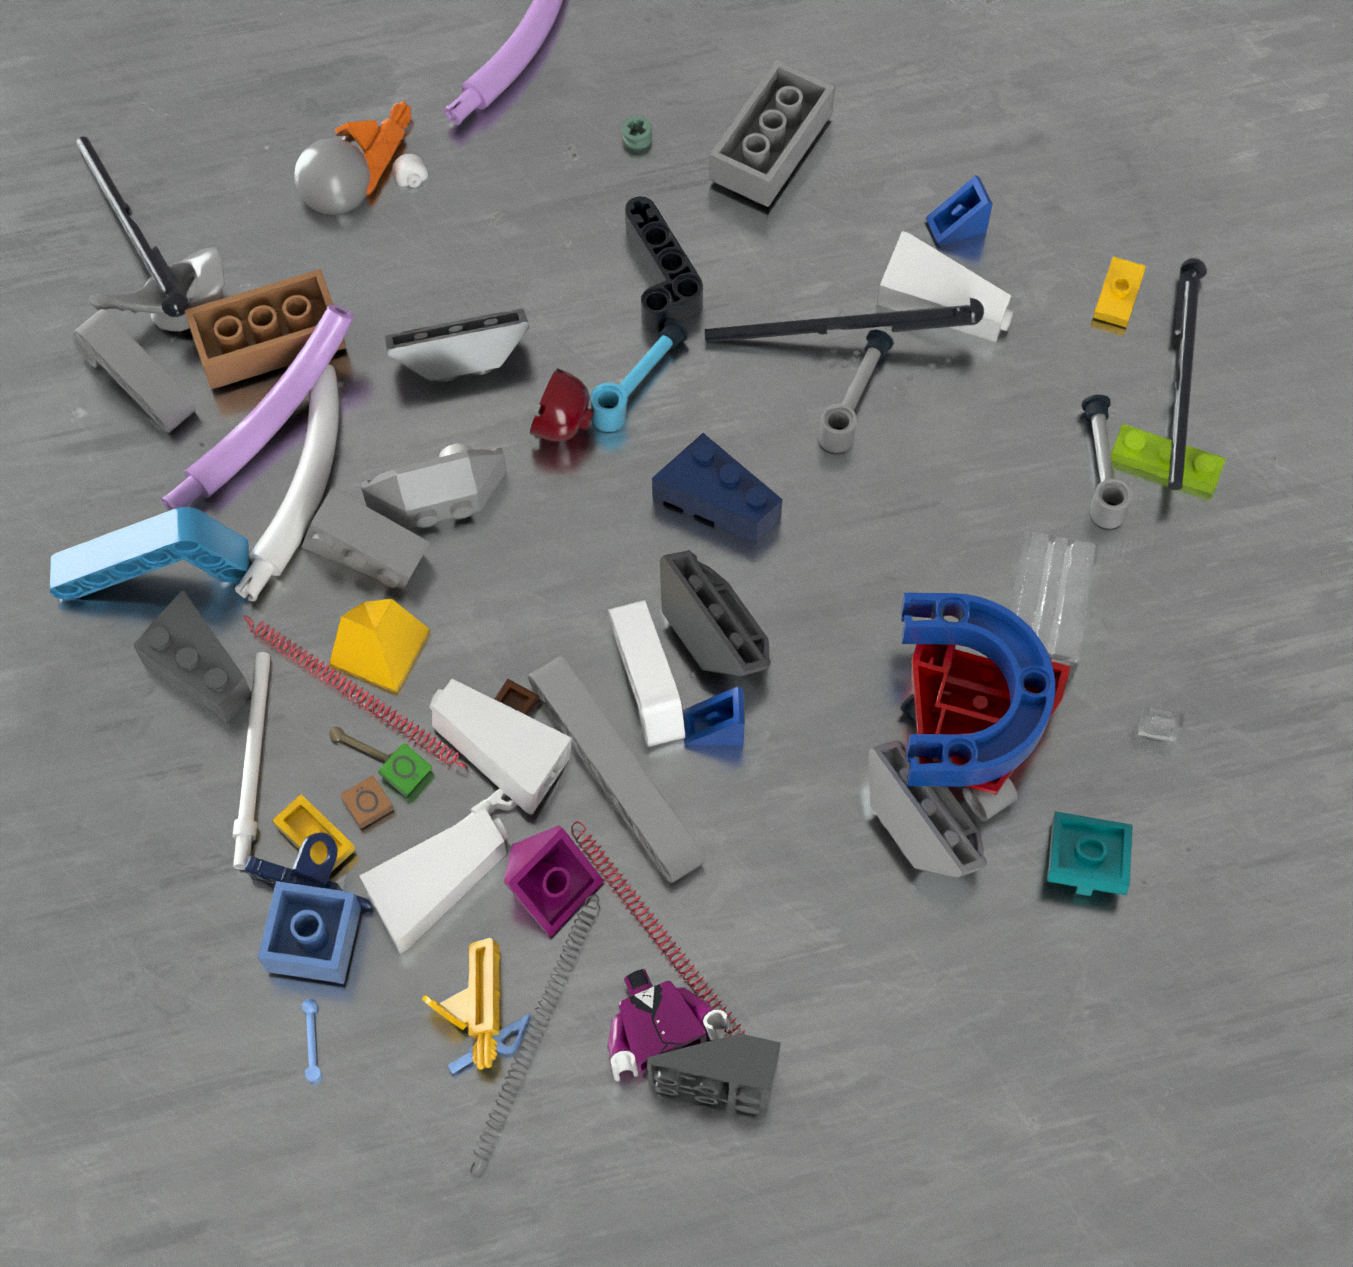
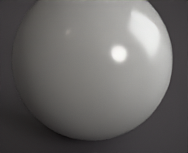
(332, 176)

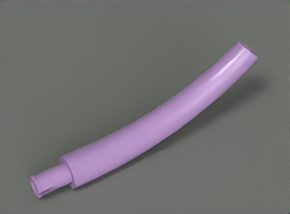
(507, 62)
(267, 417)

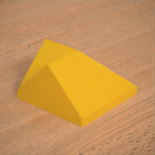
(378, 643)

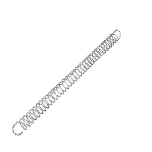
(530, 1035)

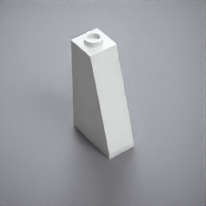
(928, 279)
(501, 742)
(433, 876)

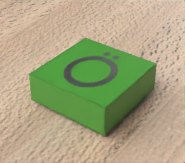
(404, 769)

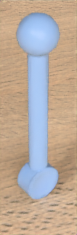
(312, 1073)

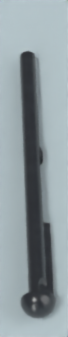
(1190, 274)
(174, 299)
(899, 320)

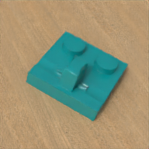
(1090, 854)

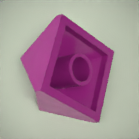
(550, 877)

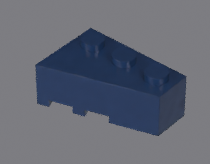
(718, 488)

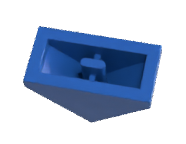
(962, 214)
(716, 720)

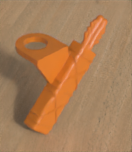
(378, 141)

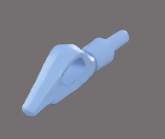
(516, 1027)

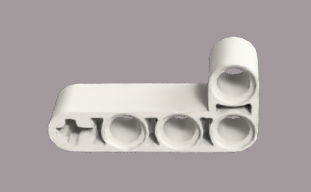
(648, 673)

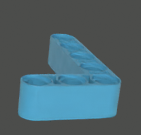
(147, 546)

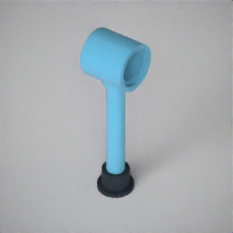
(616, 395)

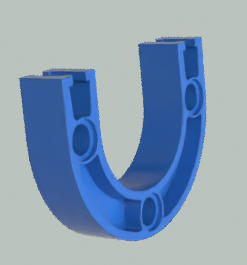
(1023, 662)

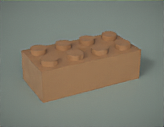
(258, 327)

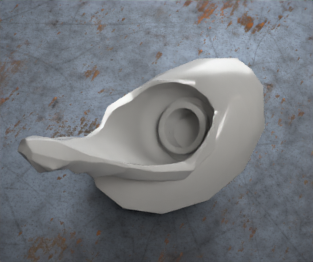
(198, 277)

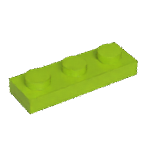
(1152, 455)

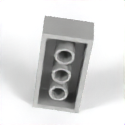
(771, 133)

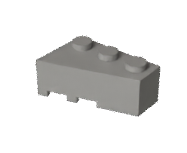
(364, 540)

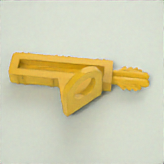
(479, 1003)

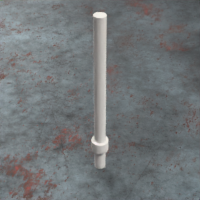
(245, 827)

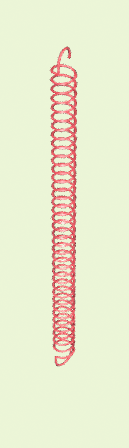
(352, 690)
(644, 911)

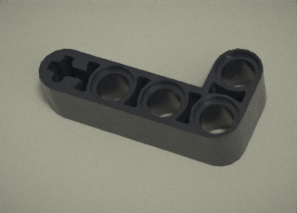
(659, 259)

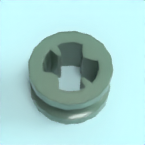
(635, 123)

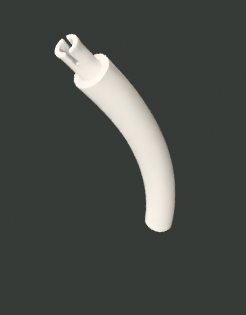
(305, 492)

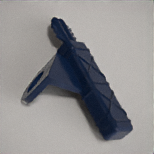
(304, 869)

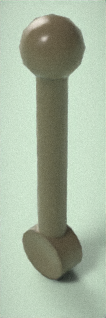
(337, 734)

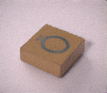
(367, 802)

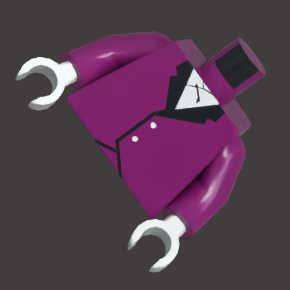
(658, 1022)

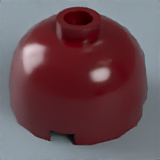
(562, 408)

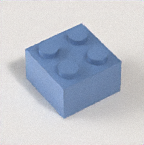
(309, 932)

